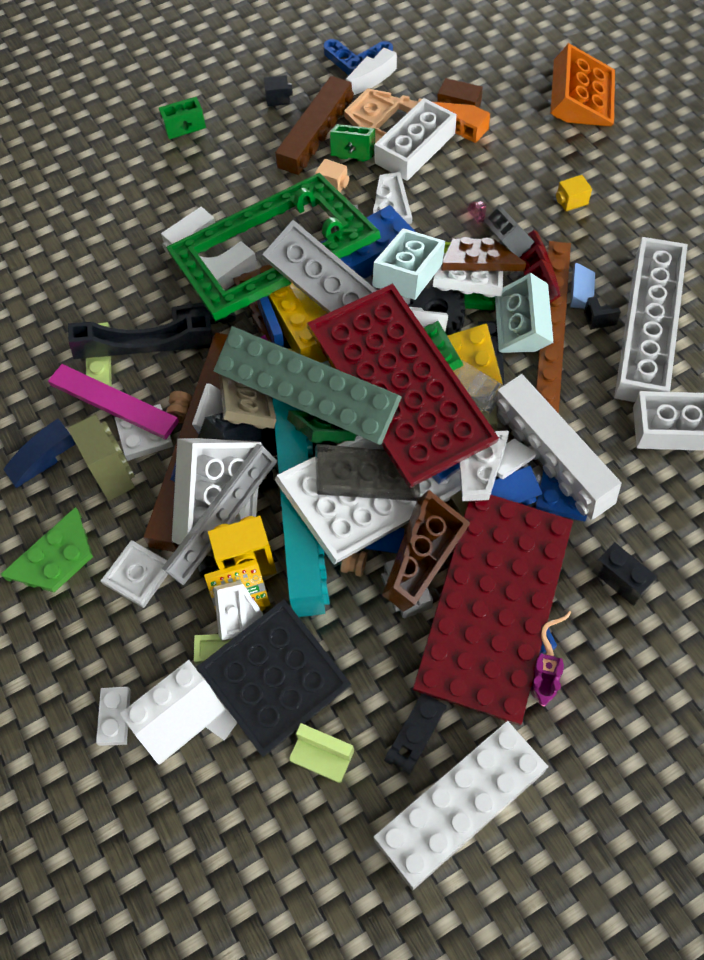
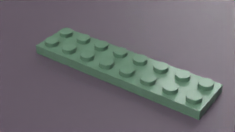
(308, 385)

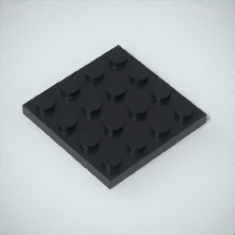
(274, 677)

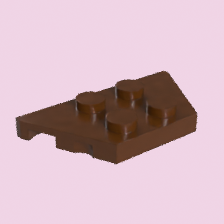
(480, 255)

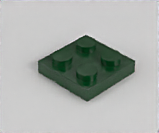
(318, 429)

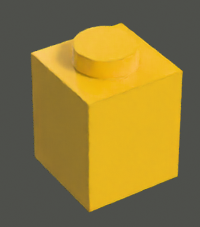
(573, 193)

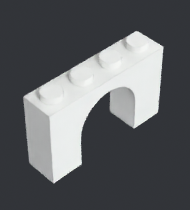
(224, 267)

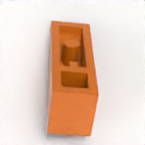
(470, 120)

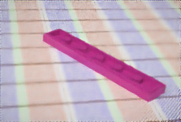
(114, 401)

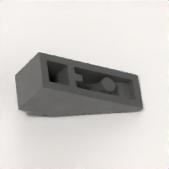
(508, 231)

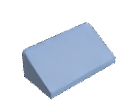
(582, 286)

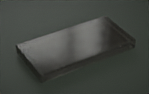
(360, 474)

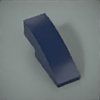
(39, 453)

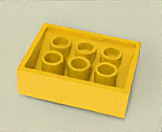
(293, 313)

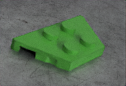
(53, 556)

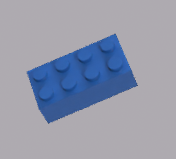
(389, 225)

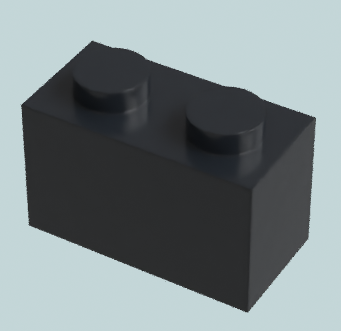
(624, 574)

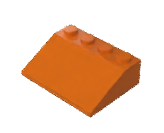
(582, 88)

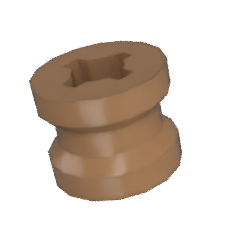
(355, 563)

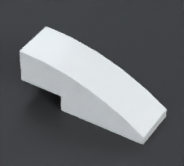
(373, 71)

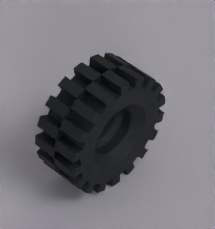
(445, 301)

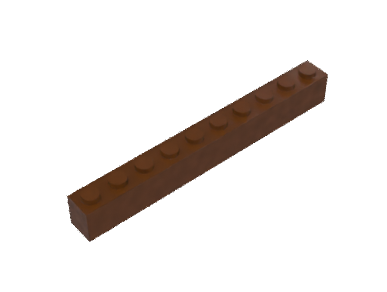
(160, 526)

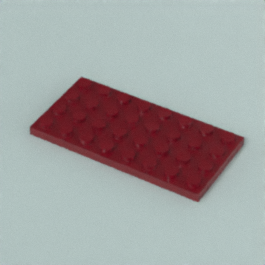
(389, 348)
(494, 608)

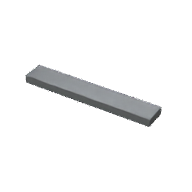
(221, 511)

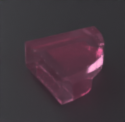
(477, 210)

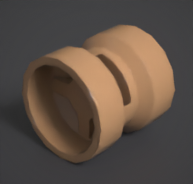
(179, 404)

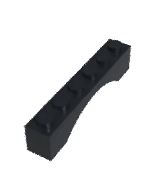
(96, 340)

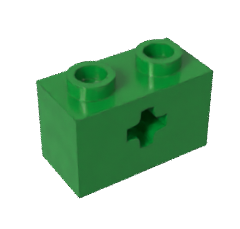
(182, 117)
(352, 142)

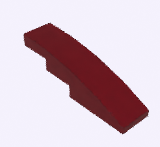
(540, 265)

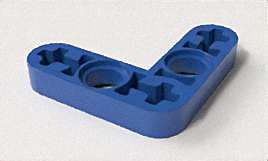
(350, 64)

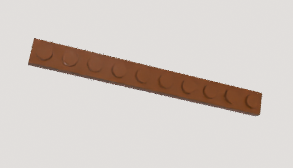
(551, 357)

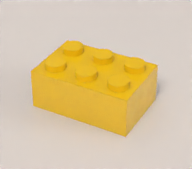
(242, 543)

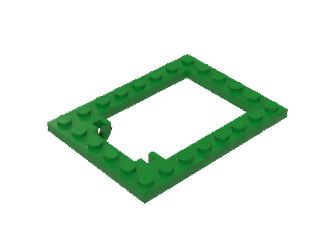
(352, 234)

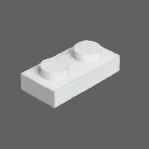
(111, 726)

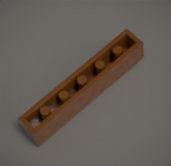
(314, 125)

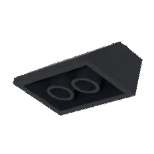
(217, 428)

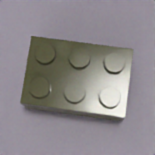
(103, 456)

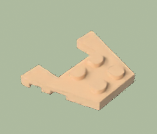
(375, 108)

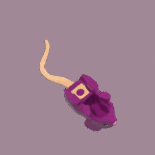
(547, 669)

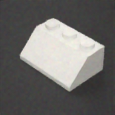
(173, 712)

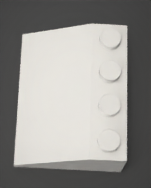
(201, 474)

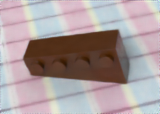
(423, 550)

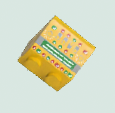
(248, 574)

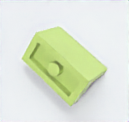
(321, 753)

